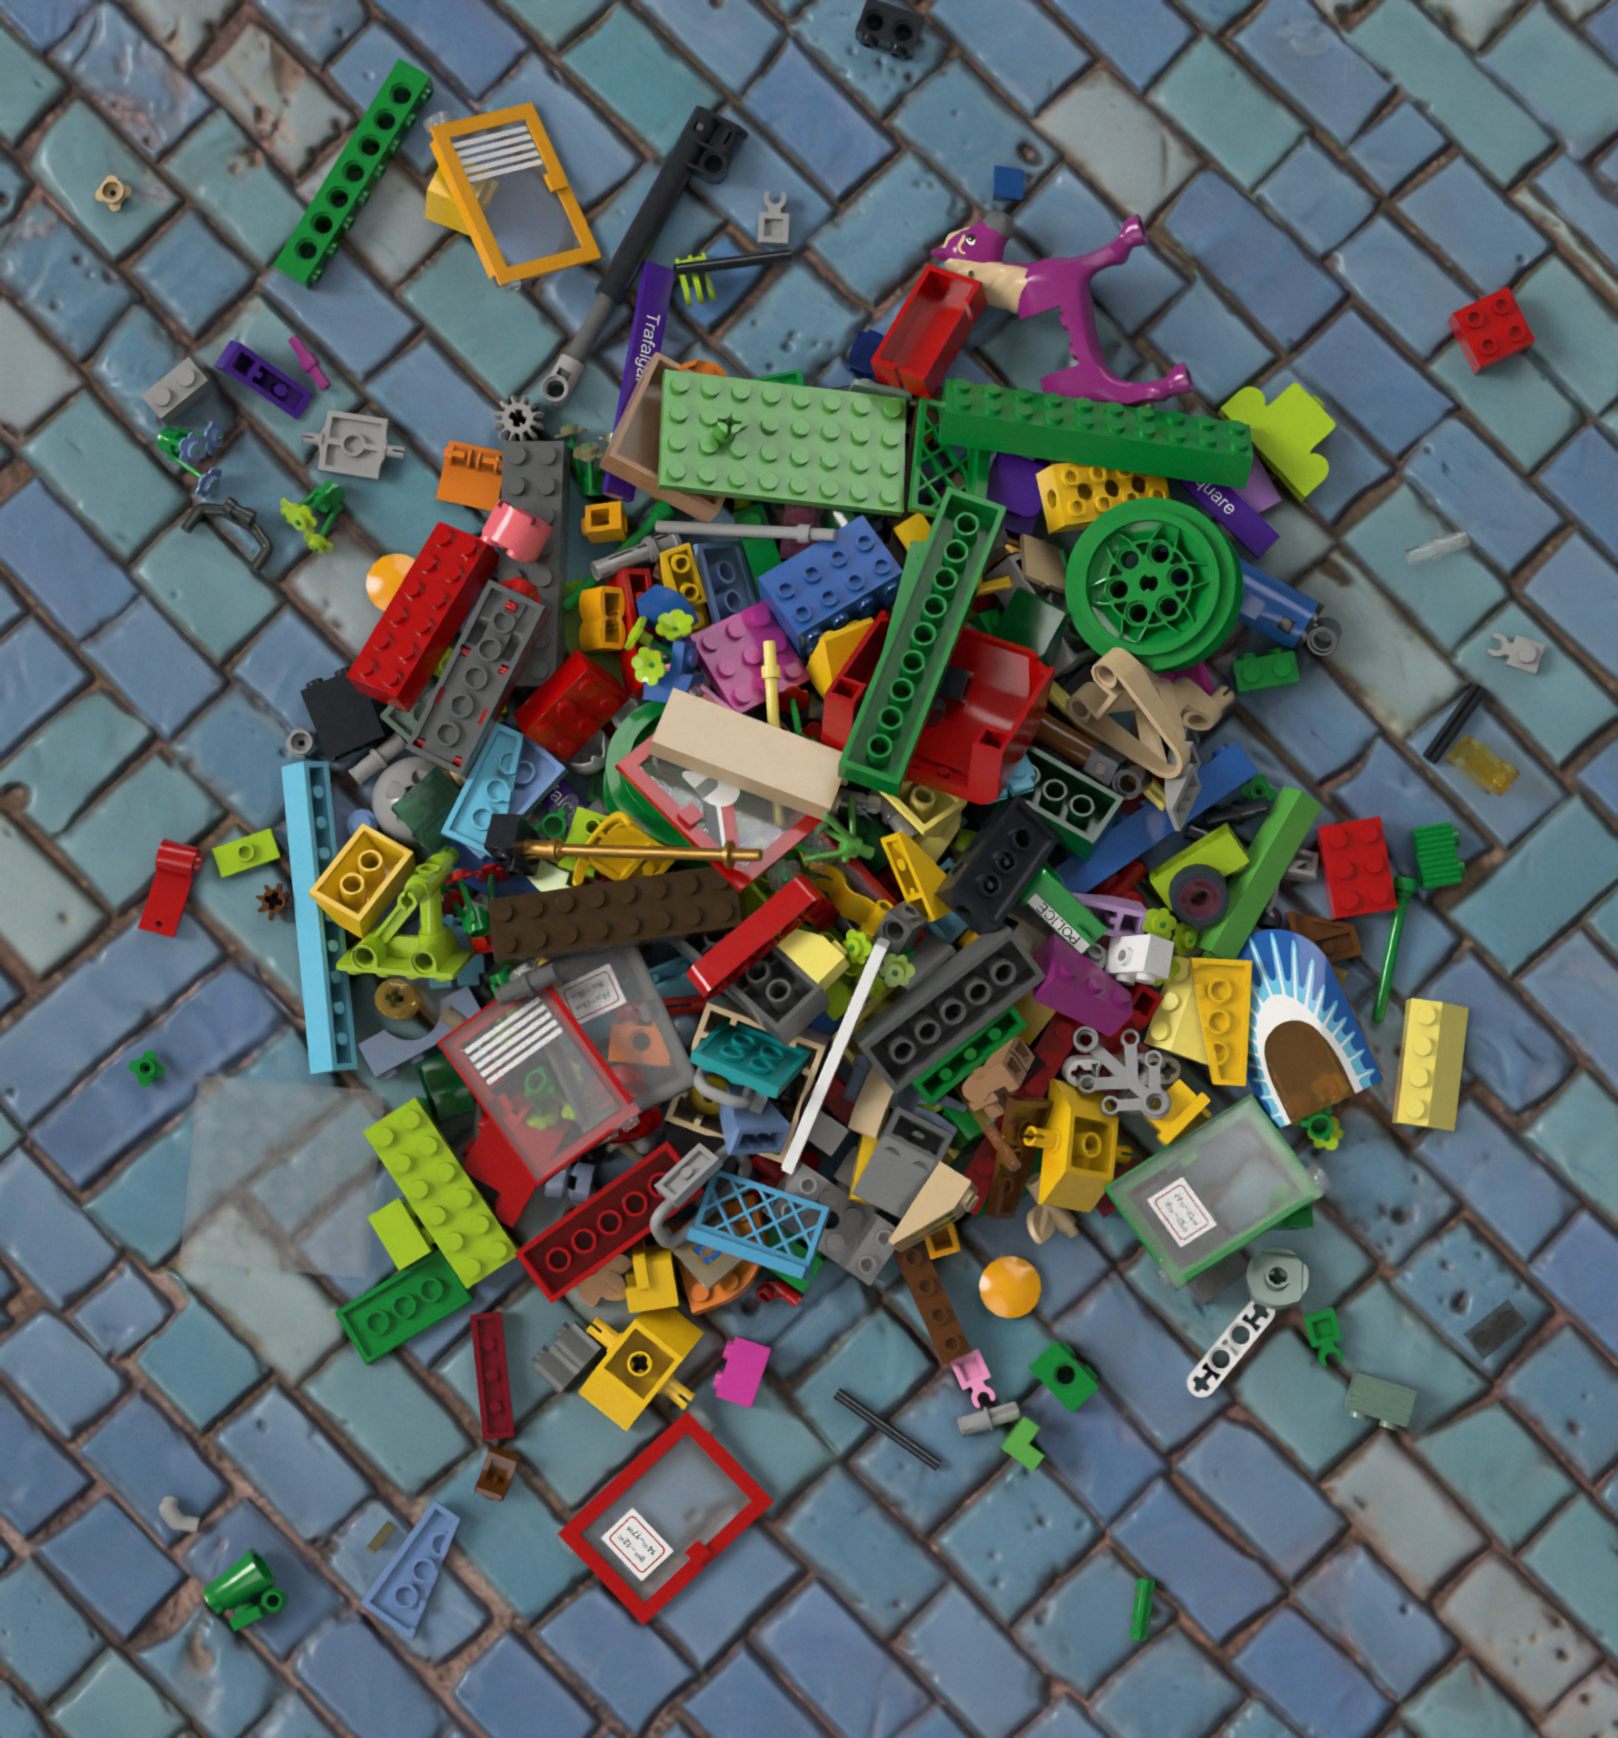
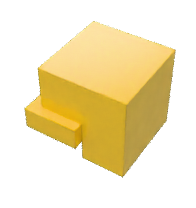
(441, 205)
(1185, 1114)
(653, 1280)

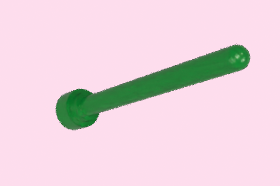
(660, 511)
(1404, 890)

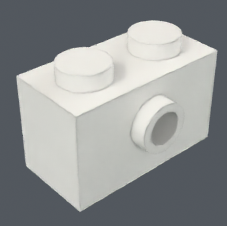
(1139, 959)

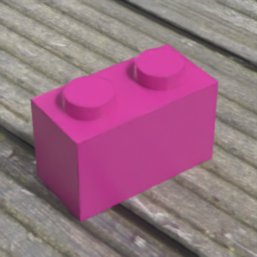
(742, 1371)

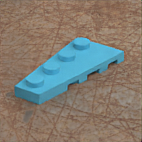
(486, 789)

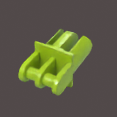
(696, 281)

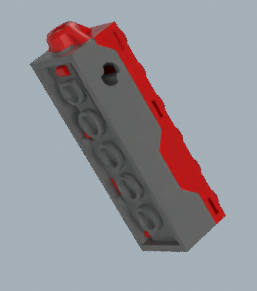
(480, 675)

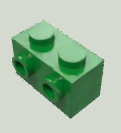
(1264, 673)

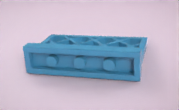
(750, 1250)

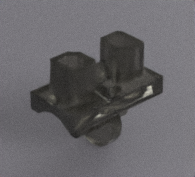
(1495, 1329)

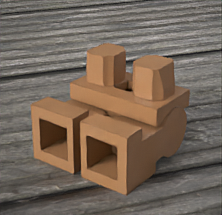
(998, 1077)

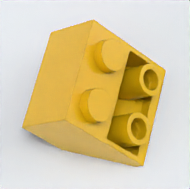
(833, 652)

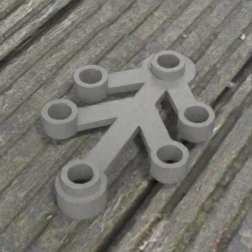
(1125, 1077)

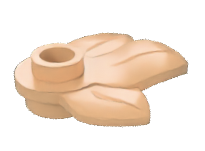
(605, 1282)

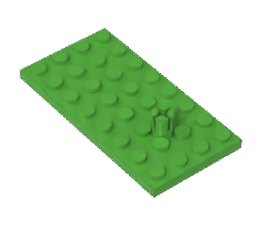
(782, 443)

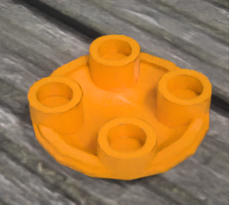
(387, 577)
(1010, 1287)

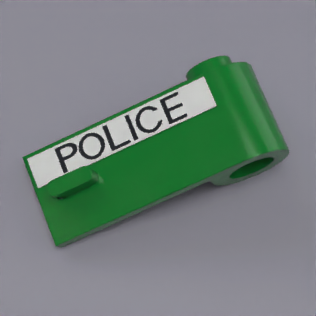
(1061, 909)

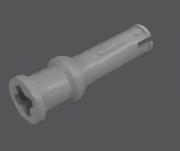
(646, 551)

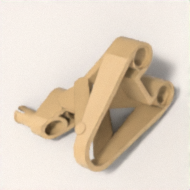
(1159, 710)

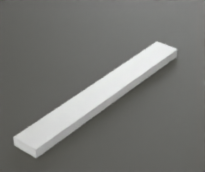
(835, 1055)

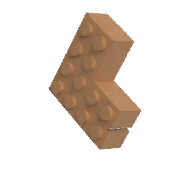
(636, 442)

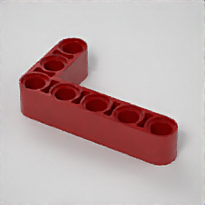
(761, 933)

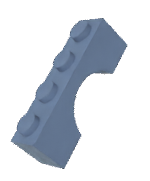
(388, 1053)

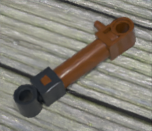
(1097, 760)

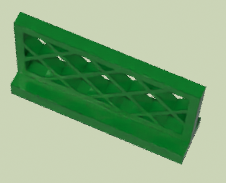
(974, 473)

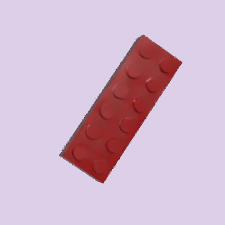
(423, 617)
(600, 1226)

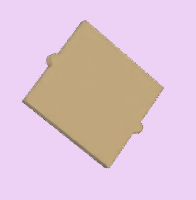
(1042, 563)

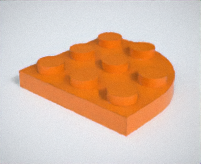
(738, 1280)

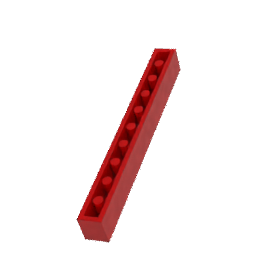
(1053, 1049)

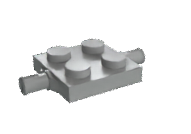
(353, 445)

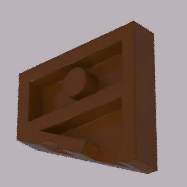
(1334, 938)

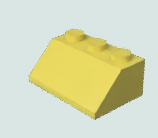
(1176, 1021)

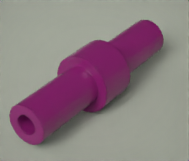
(309, 362)

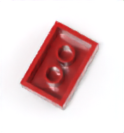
(571, 706)
(1355, 868)

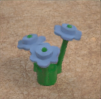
(189, 447)

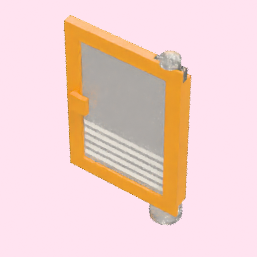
(511, 194)

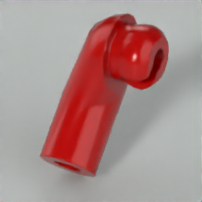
(777, 1289)

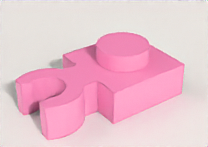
(971, 1373)

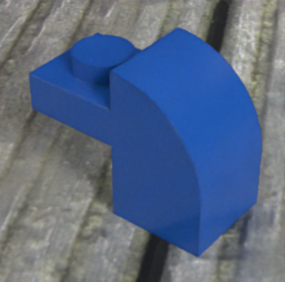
(659, 601)
(679, 675)

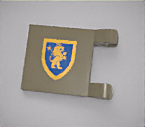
(706, 1263)

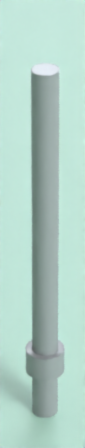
(803, 533)

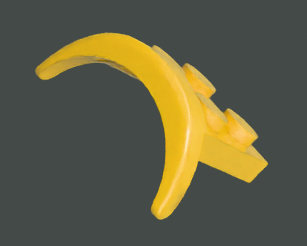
(621, 830)

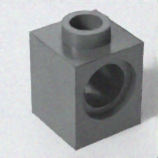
(901, 927)

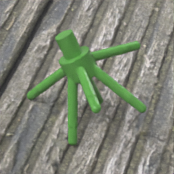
(849, 846)

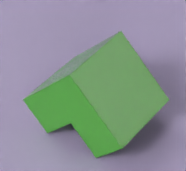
(1018, 1444)

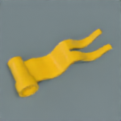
(850, 904)

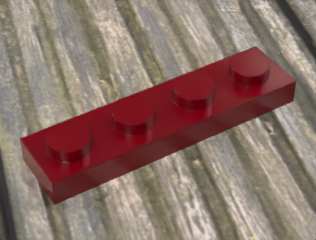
(492, 1375)

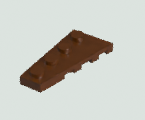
(1008, 1185)

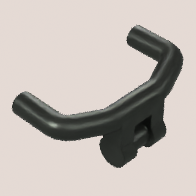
(241, 517)

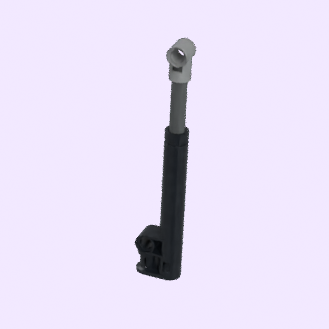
(703, 140)

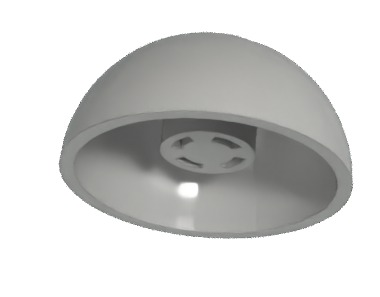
(394, 784)

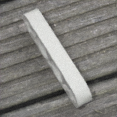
(1089, 1062)
(1227, 1344)

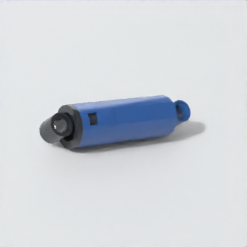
(1279, 610)

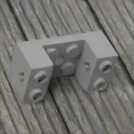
(857, 1239)

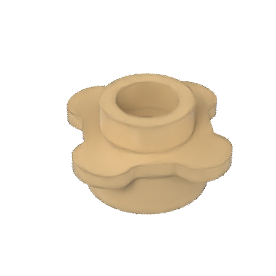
(104, 193)

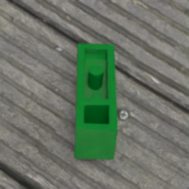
(760, 552)

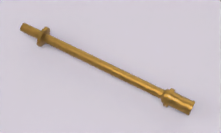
(556, 850)

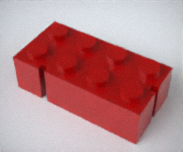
(929, 331)

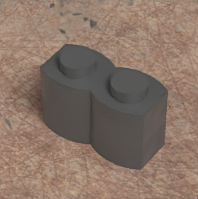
(565, 1356)

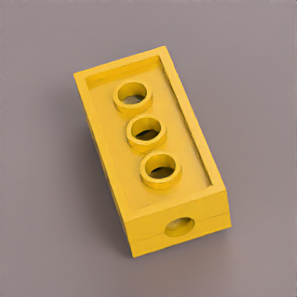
(1080, 493)

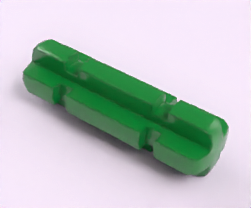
(1142, 1609)

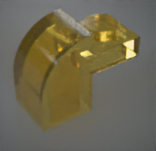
(1481, 767)

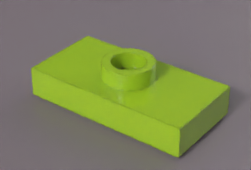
(246, 853)

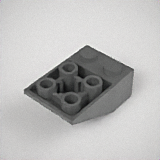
(901, 1162)

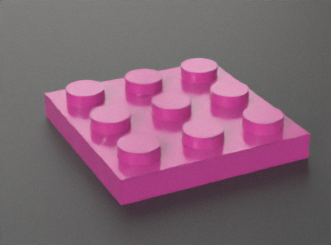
(734, 654)

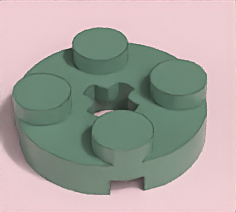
(1267, 1293)

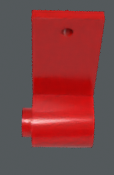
(171, 886)

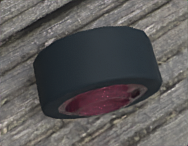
(1202, 911)

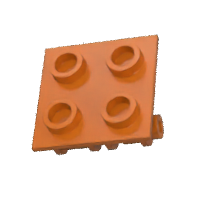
(471, 476)

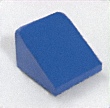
(1008, 184)

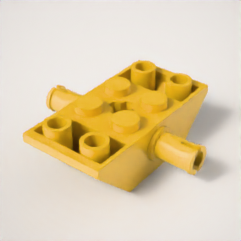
(1077, 1148)
(620, 1389)

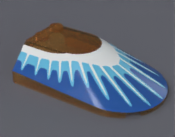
(1302, 1030)

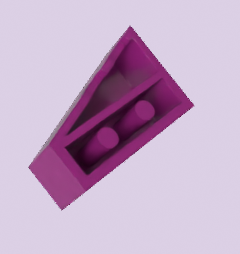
(1080, 988)

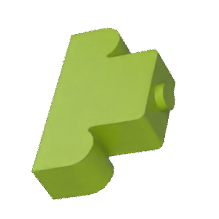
(1285, 434)

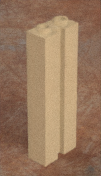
(748, 754)

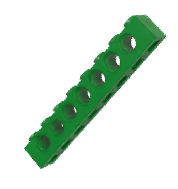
(402, 79)

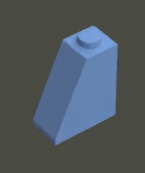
(752, 1132)

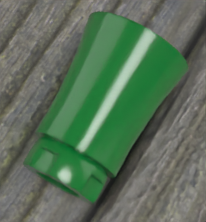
(239, 1582)

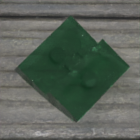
(427, 809)

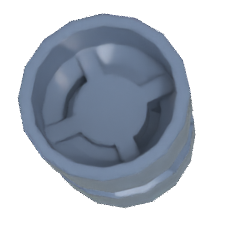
(559, 1187)

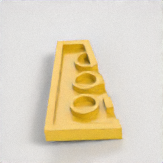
(1224, 1011)

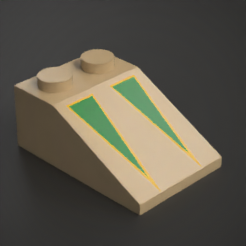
(937, 1205)

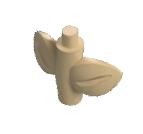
(1044, 1219)

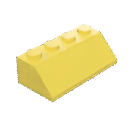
(1430, 1064)

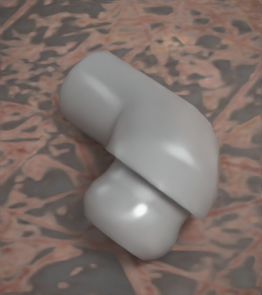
(174, 1518)

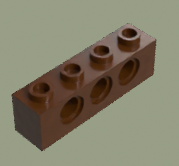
(932, 1303)

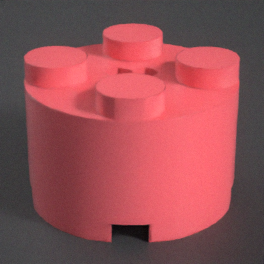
(516, 530)

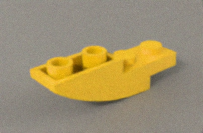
(682, 575)

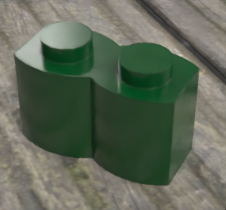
(444, 1089)

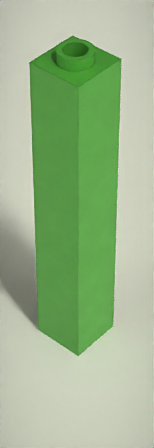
(1254, 885)

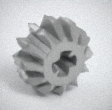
(510, 411)

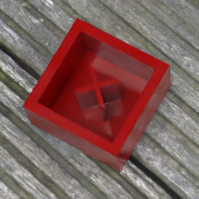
(1491, 330)

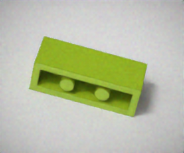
(1217, 849)

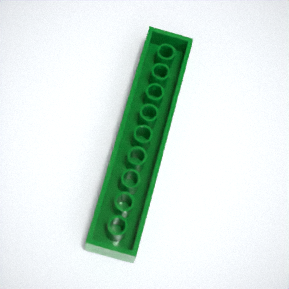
(1095, 433)
(922, 642)

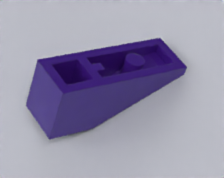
(263, 379)

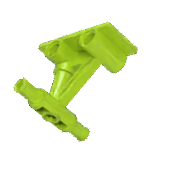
(426, 955)

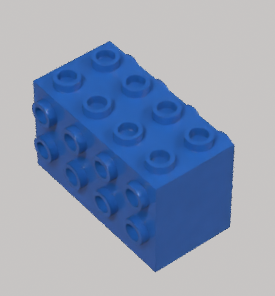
(831, 585)

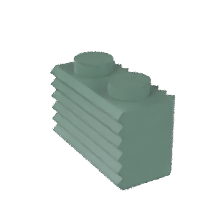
(1380, 1400)

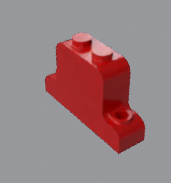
(497, 1166)

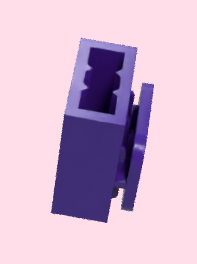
(1015, 485)

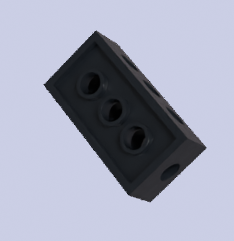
(998, 865)

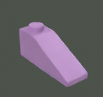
(1118, 914)

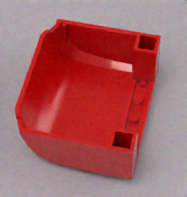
(976, 741)

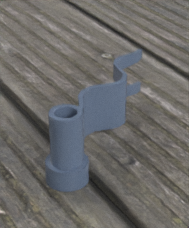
(905, 1099)

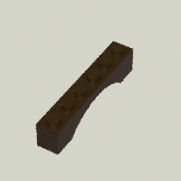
(894, 544)

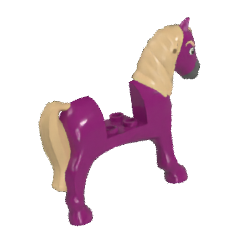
(1057, 284)

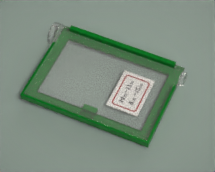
(1215, 1192)

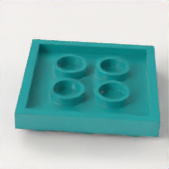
(750, 1058)

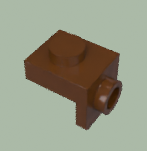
(496, 1474)

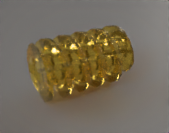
(394, 988)

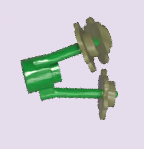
(591, 478)

